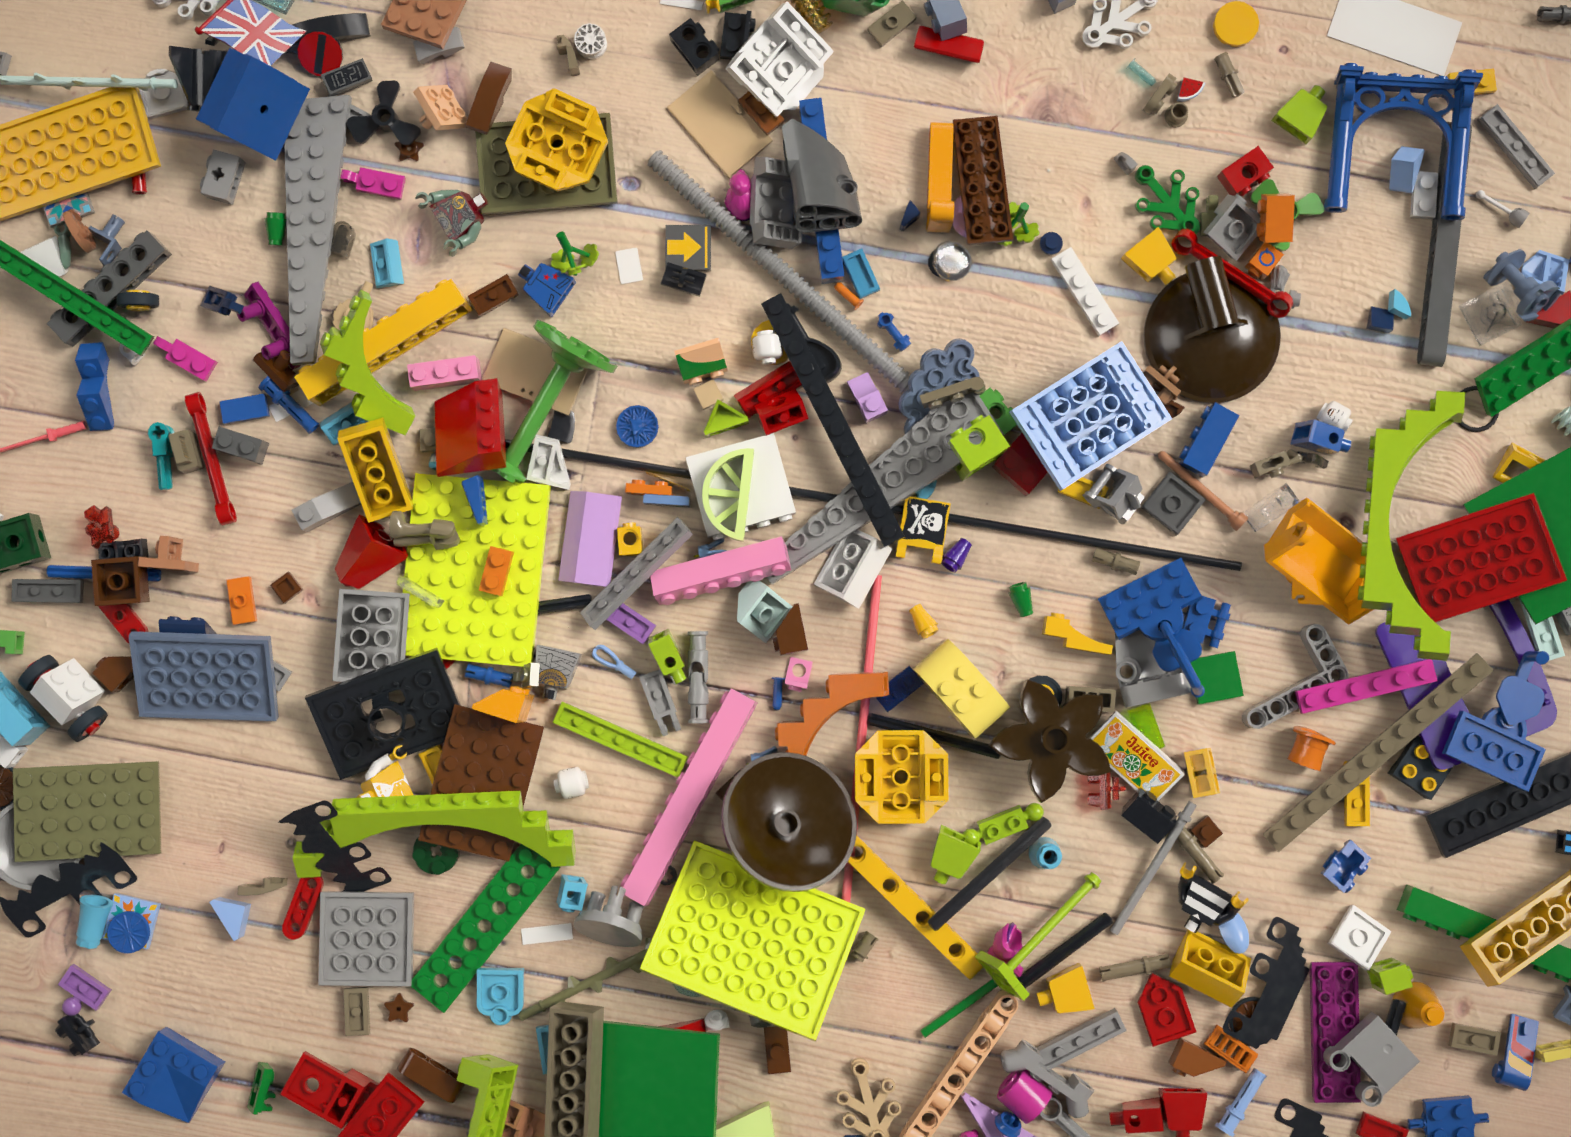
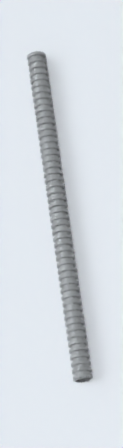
(779, 269)

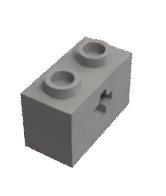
(224, 188)

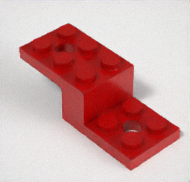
(338, 1092)

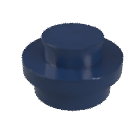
(1051, 243)

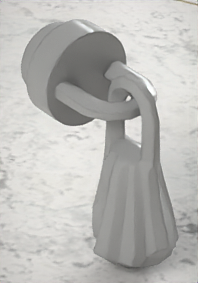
(1279, 277)

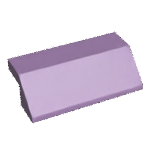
(590, 538)

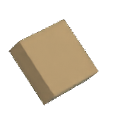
(708, 394)

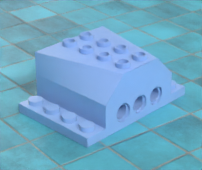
(1090, 415)

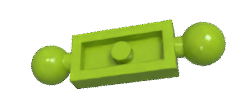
(1004, 824)

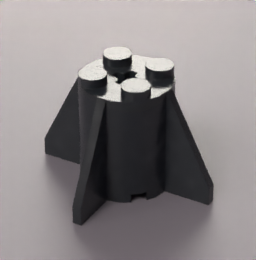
(196, 72)

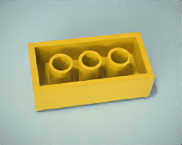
(375, 469)

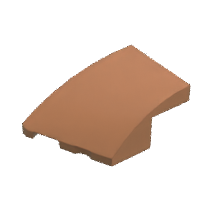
(523, 1121)

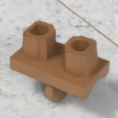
(1168, 390)

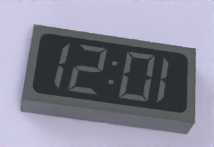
(346, 77)

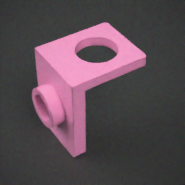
(797, 683)

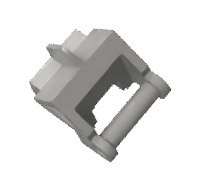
(1124, 497)

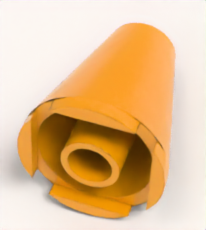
(1422, 1006)

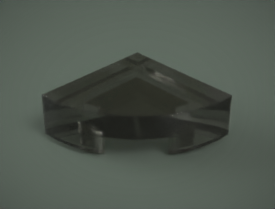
(1317, 460)

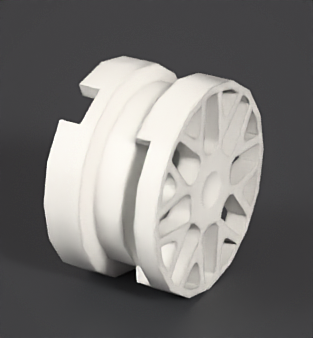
(590, 41)

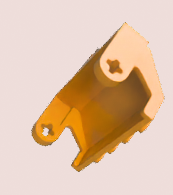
(1318, 560)

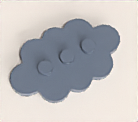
(937, 370)

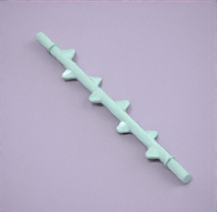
(67, 82)

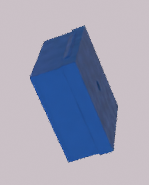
(253, 103)

